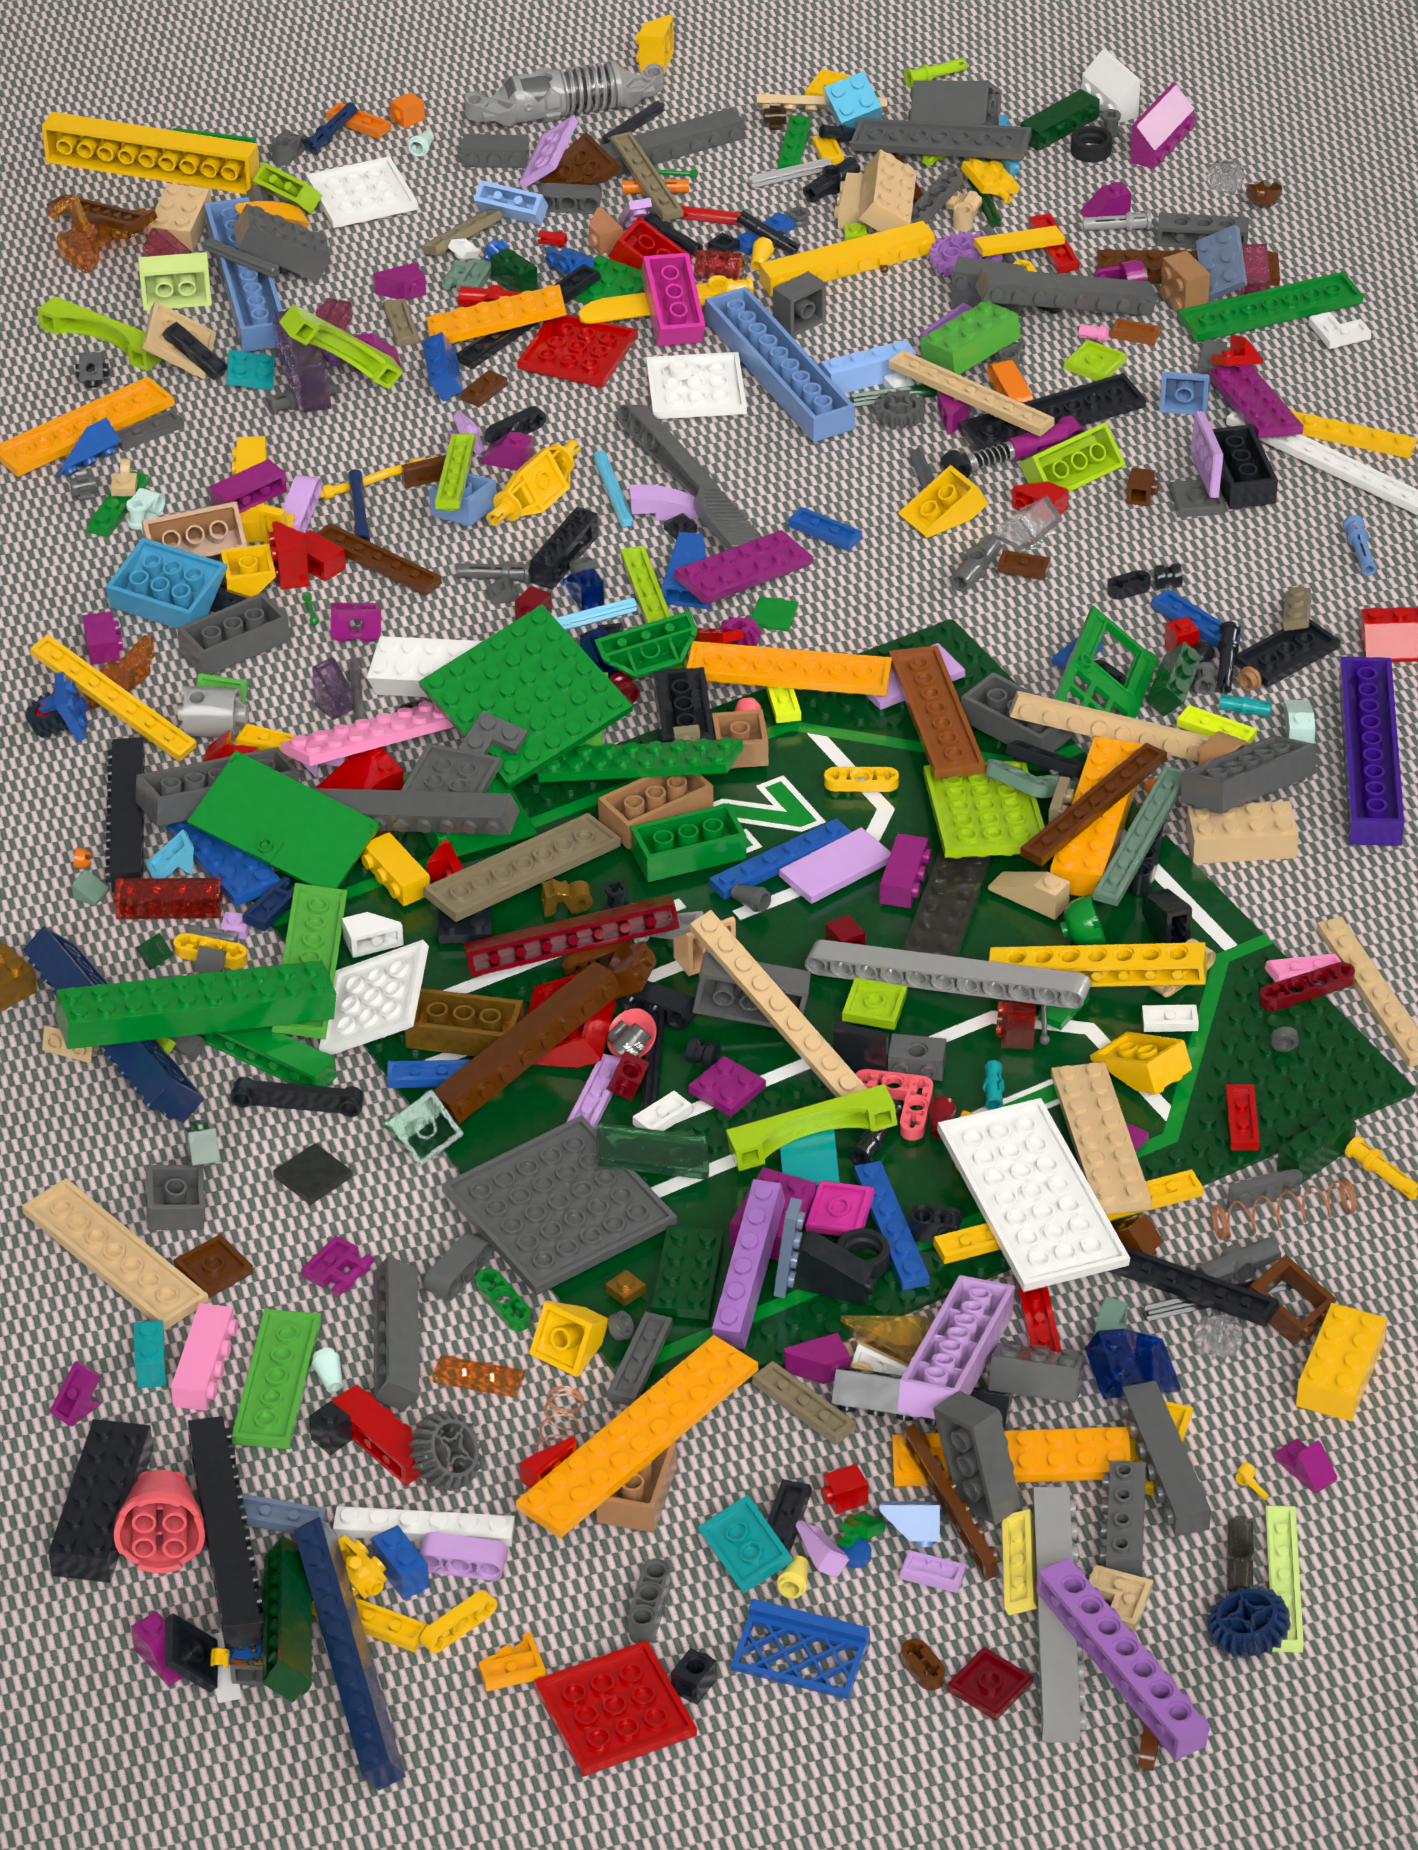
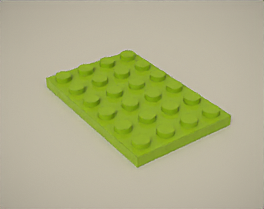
(982, 814)

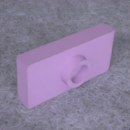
(466, 425)
(933, 1571)

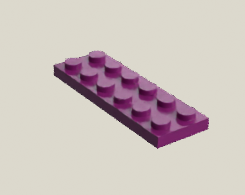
(1255, 401)
(743, 567)

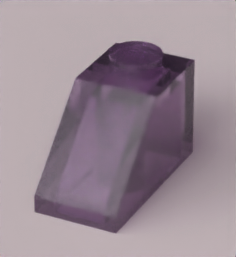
(331, 689)

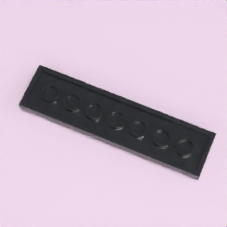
(1085, 403)

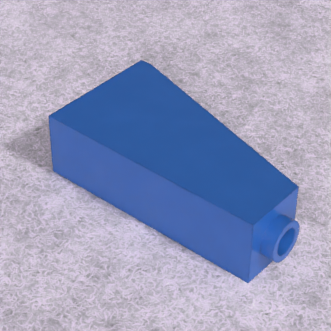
(687, 550)

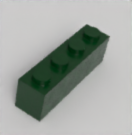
(1062, 118)

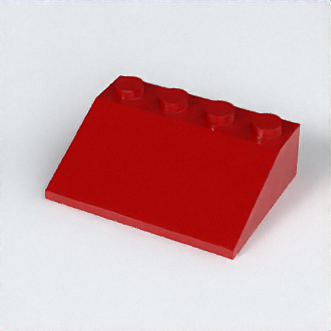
(586, 1043)

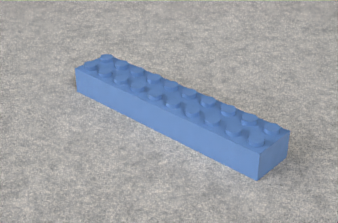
(249, 292)
(780, 364)

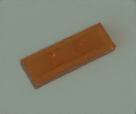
(478, 1376)

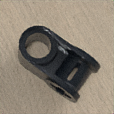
(932, 1221)

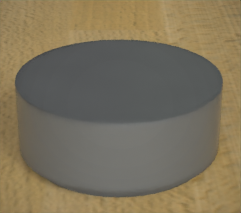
(581, 564)
(1284, 1039)
(620, 1325)

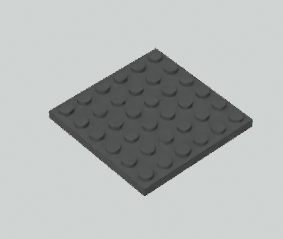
(555, 1208)

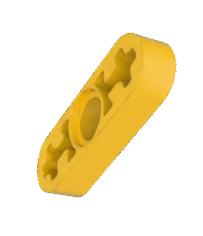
(836, 779)
(187, 946)
(458, 1621)

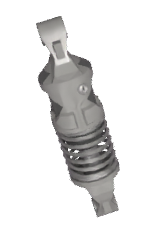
(557, 93)

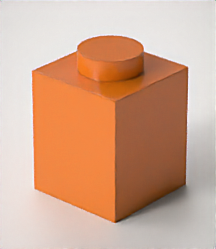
(407, 110)

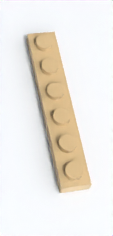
(807, 102)

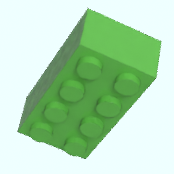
(971, 337)

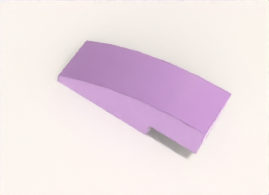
(662, 501)

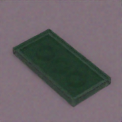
(652, 1151)

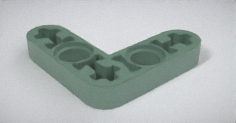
(1035, 786)

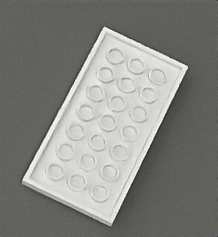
(1033, 1194)

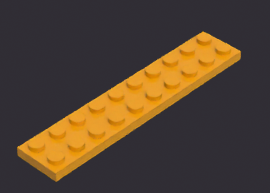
(636, 1436)

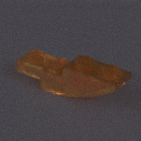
(131, 669)

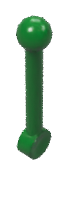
(692, 173)
(307, 597)

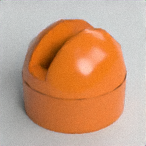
(81, 857)

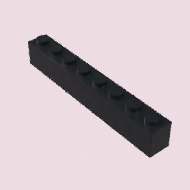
(126, 817)

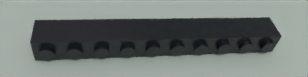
(224, 1532)

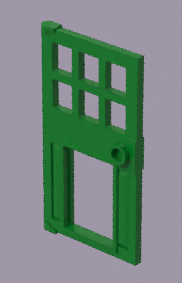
(1125, 697)

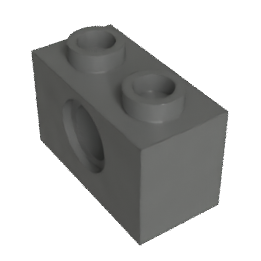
(917, 1055)

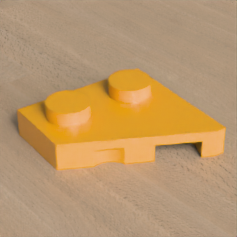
(512, 1665)

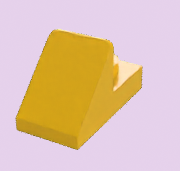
(270, 514)

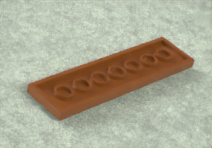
(937, 712)

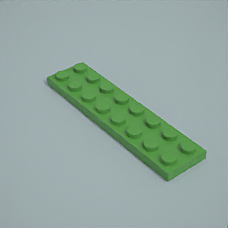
(313, 936)

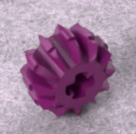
(749, 627)

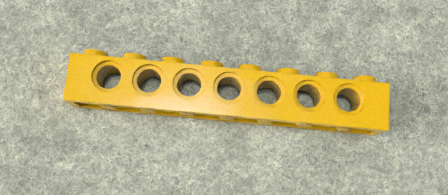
(1116, 963)

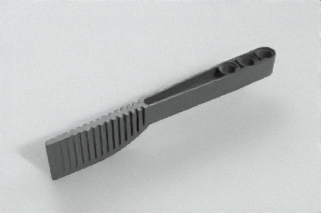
(710, 503)

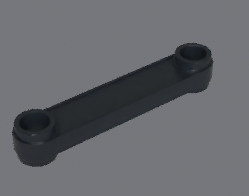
(296, 1096)

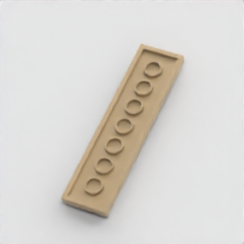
(1101, 1137)
(115, 1253)

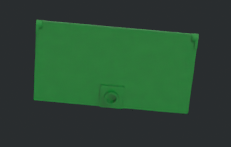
(283, 823)

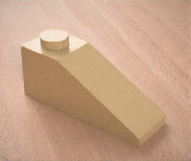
(1034, 890)

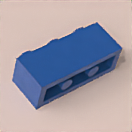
(442, 366)

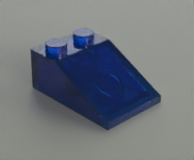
(1128, 1359)

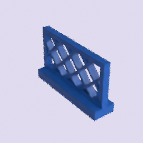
(802, 1625)

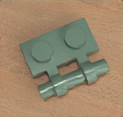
(467, 274)

